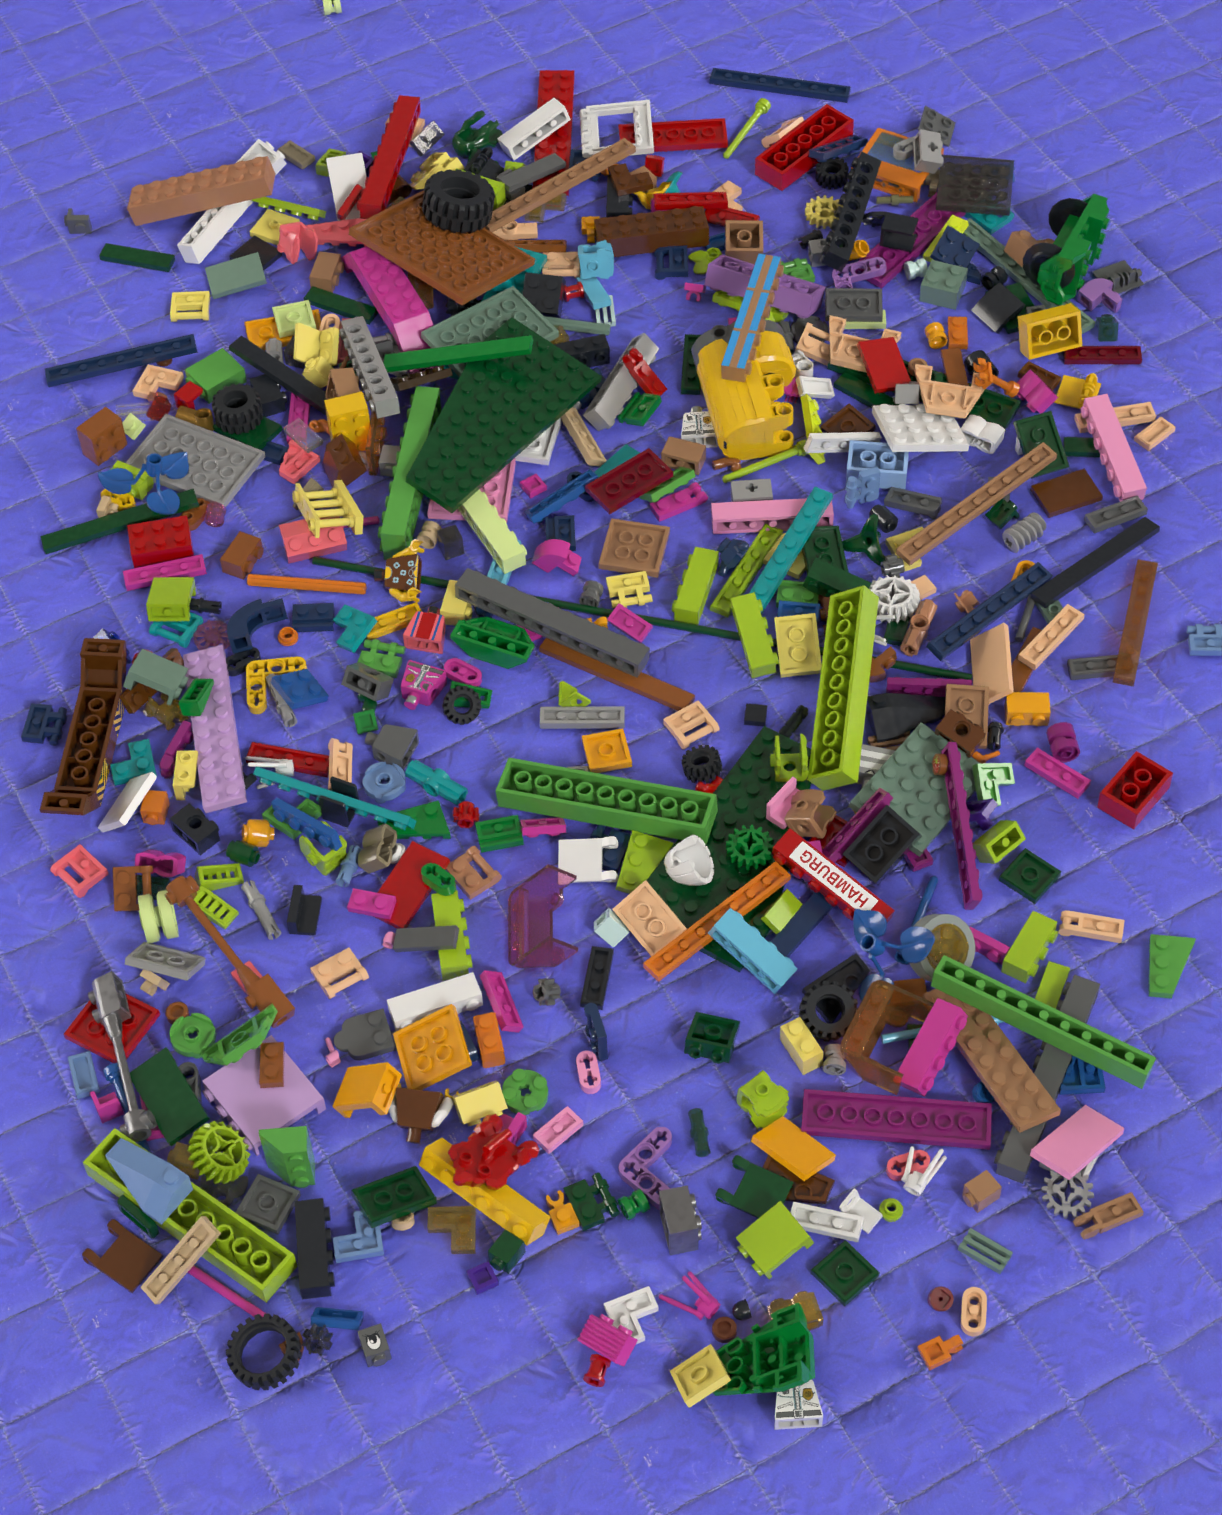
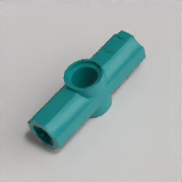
(436, 782)

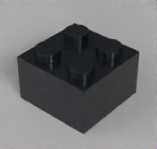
(545, 293)

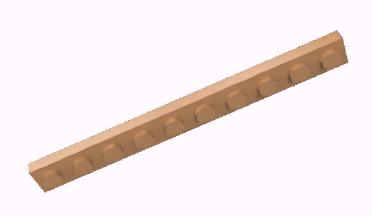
(560, 184)
(976, 504)

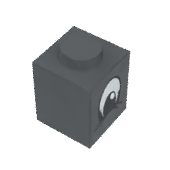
(374, 1345)

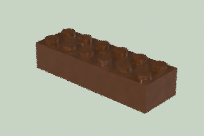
(648, 231)

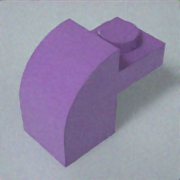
(1097, 292)

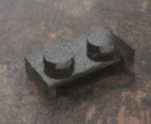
(427, 138)

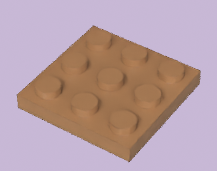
(634, 547)

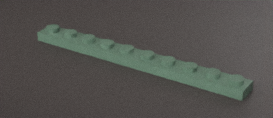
(995, 252)

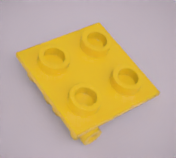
(1075, 390)

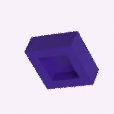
(482, 1277)

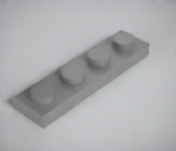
(582, 717)

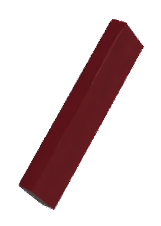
(1103, 355)

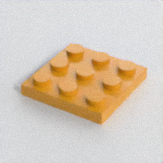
(432, 1048)

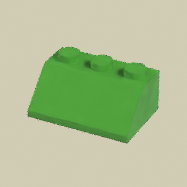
(289, 1154)

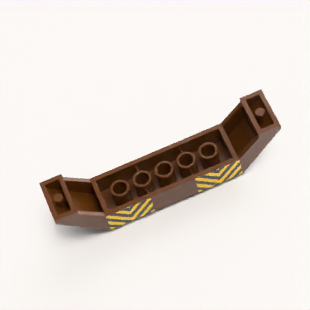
(92, 730)

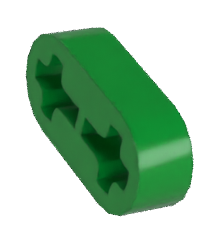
(435, 881)

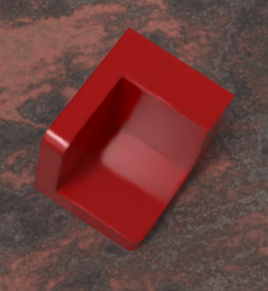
(187, 394)

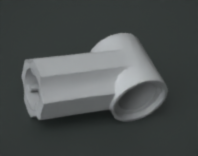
(275, 349)

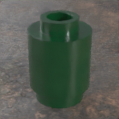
(243, 853)

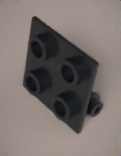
(483, 164)

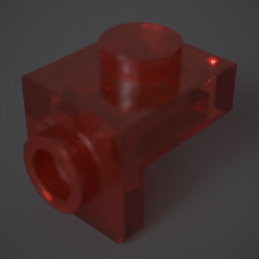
(158, 406)

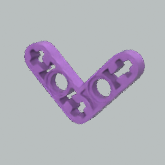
(846, 281)
(641, 1165)

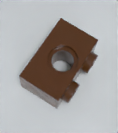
(957, 721)

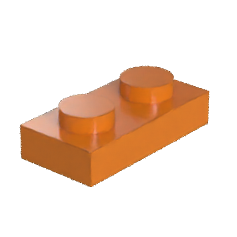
(957, 332)

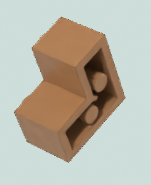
(1019, 243)

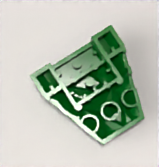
(770, 1357)

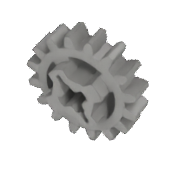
(1058, 1190)

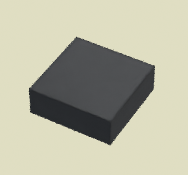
(755, 715)

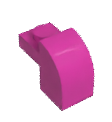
(554, 554)

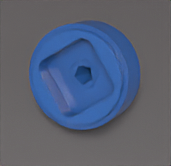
(981, 1094)

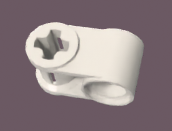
(803, 365)

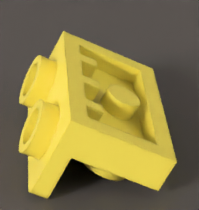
(184, 773)

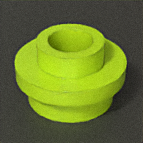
(891, 1216)

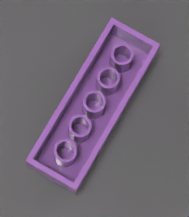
(792, 295)

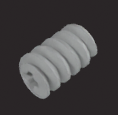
(1024, 532)

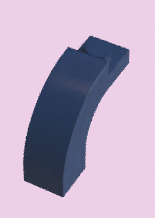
(249, 619)

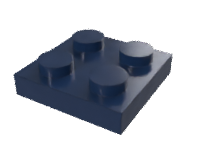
(954, 248)

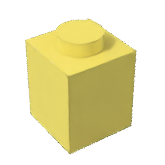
(317, 371)

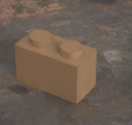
(326, 271)
(683, 454)

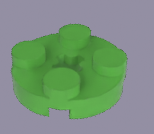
(192, 1046)
(525, 1079)

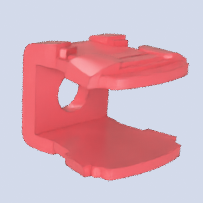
(296, 237)

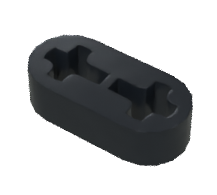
(241, 660)

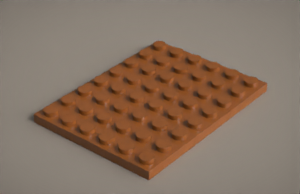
(448, 261)

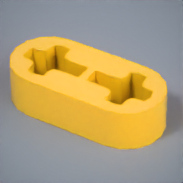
(120, 499)

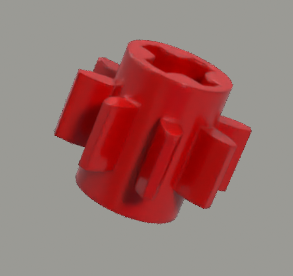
(466, 814)

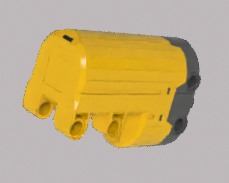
(745, 412)

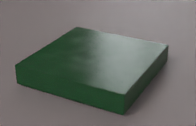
(1030, 876)
(845, 1273)

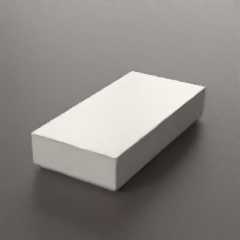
(815, 387)

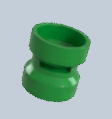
(633, 1204)

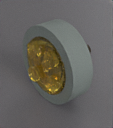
(952, 939)

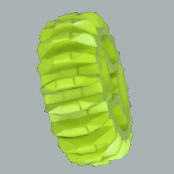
(218, 1166)

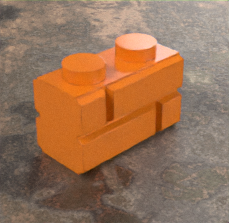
(489, 1040)

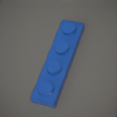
(560, 497)
(308, 825)

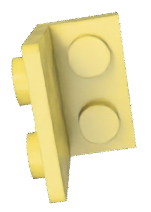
(314, 343)

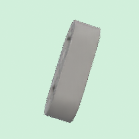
(904, 149)

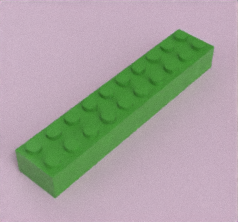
(404, 500)
(606, 800)

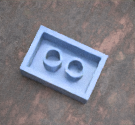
(868, 455)

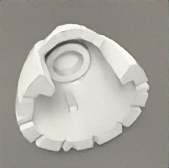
(690, 862)

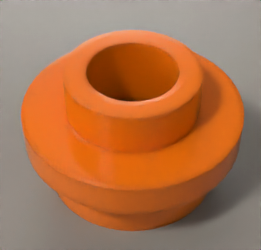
(287, 636)

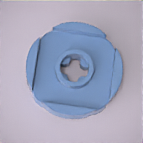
(388, 791)

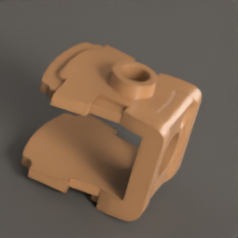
(809, 813)

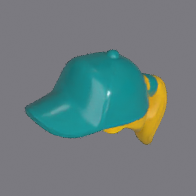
(669, 186)

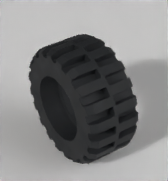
(458, 201)

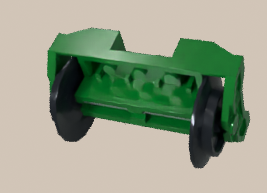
(1079, 233)

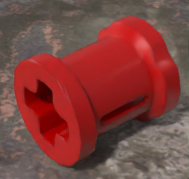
(579, 291)
(597, 1370)

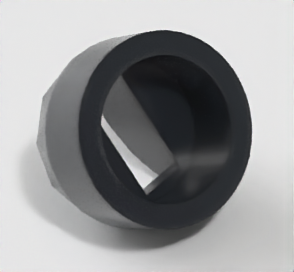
(741, 1310)

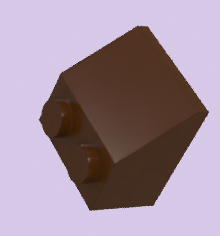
(342, 461)

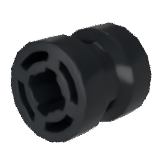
(992, 278)

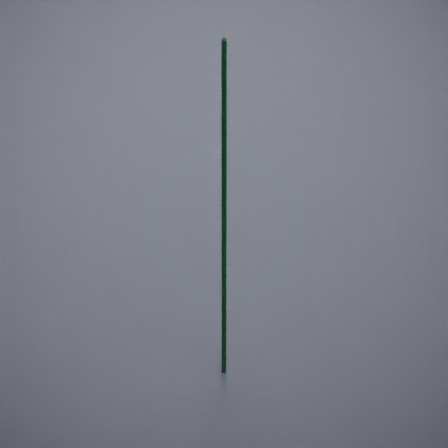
(652, 620)

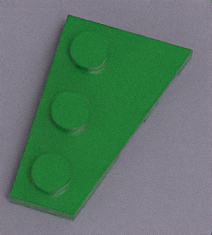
(429, 822)

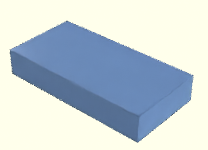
(83, 1074)

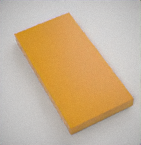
(261, 330)

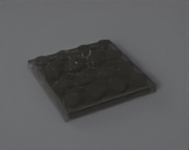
(975, 185)

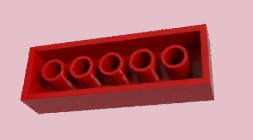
(790, 157)

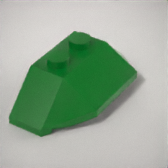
(493, 641)

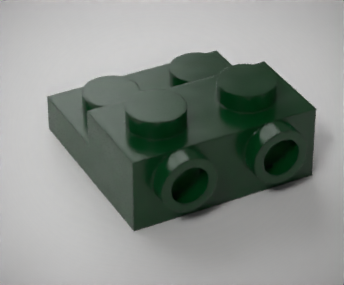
(711, 1037)

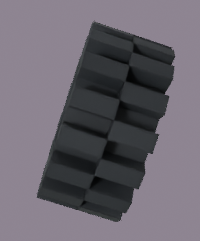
(824, 177)
(471, 696)
(693, 758)

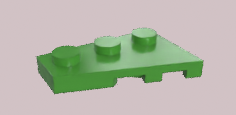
(1166, 963)

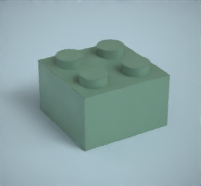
(943, 284)

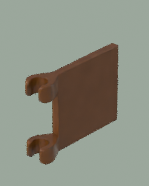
(126, 1260)

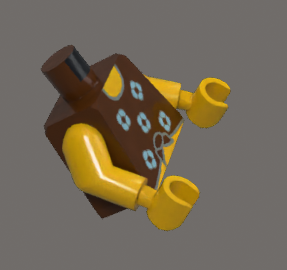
(403, 573)

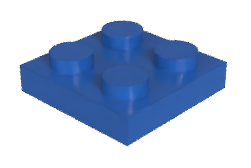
(299, 689)

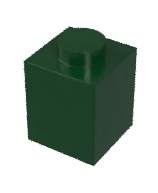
(506, 1252)

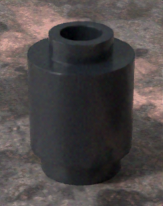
(887, 520)

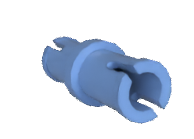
(348, 866)

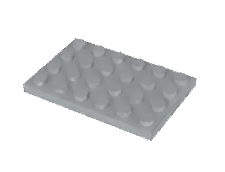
(215, 462)

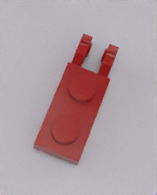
(643, 373)

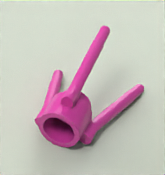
(706, 1303)

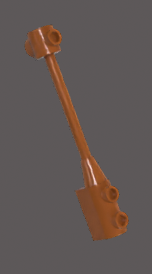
(260, 991)

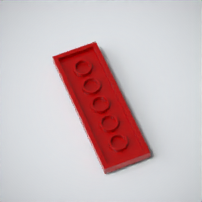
(683, 134)

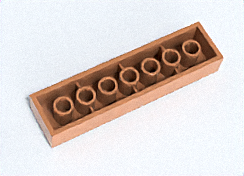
(201, 190)

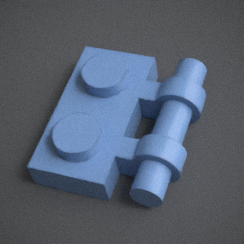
(867, 486)
(1205, 640)

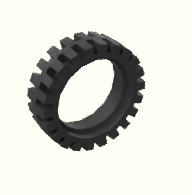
(248, 1331)

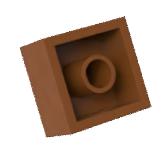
(101, 436)

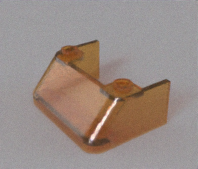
(880, 1006)

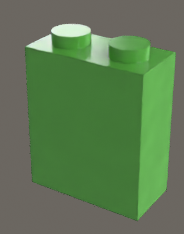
(215, 373)

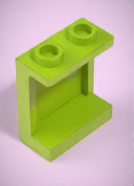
(170, 598)
(772, 1239)

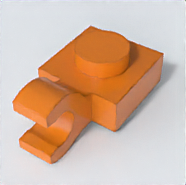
(937, 1352)

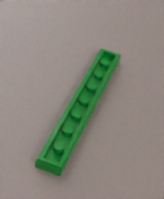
(458, 354)

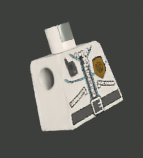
(698, 428)
(798, 1408)

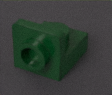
(1002, 513)

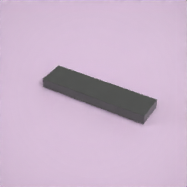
(532, 172)

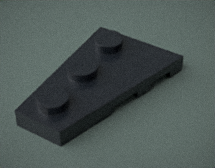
(850, 973)

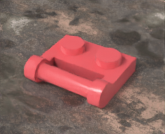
(84, 865)

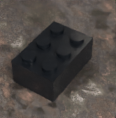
(882, 845)

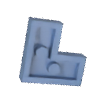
(362, 1244)

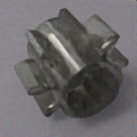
(314, 1345)

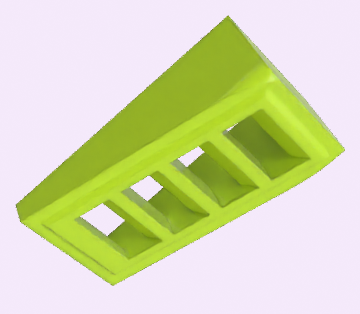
(321, 165)
(218, 883)
(205, 897)

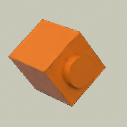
(155, 807)

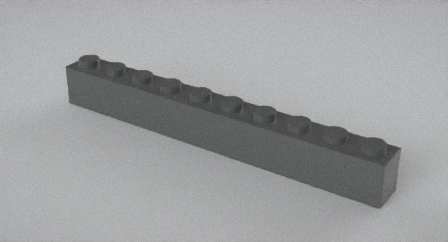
(552, 622)
(1050, 1071)

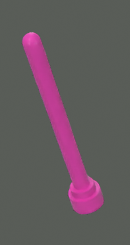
(225, 1291)

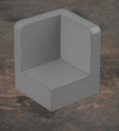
(907, 393)

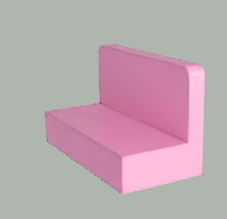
(781, 803)

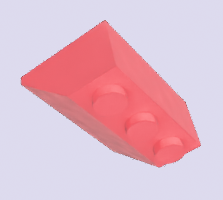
(302, 545)

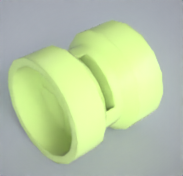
(328, 9)

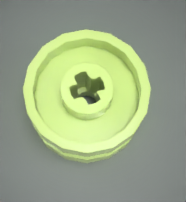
(154, 917)

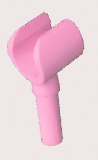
(388, 940)
(333, 1056)

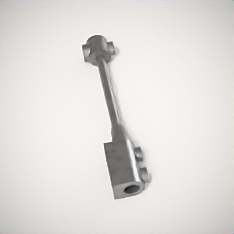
(111, 1011)

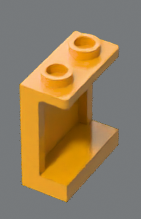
(367, 1087)

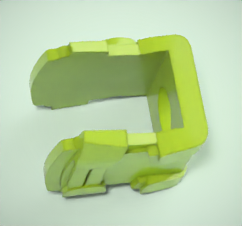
(799, 760)
(326, 863)
(763, 1100)

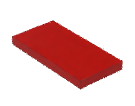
(407, 884)

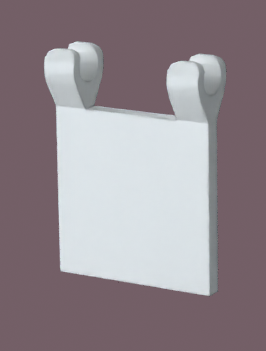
(584, 859)

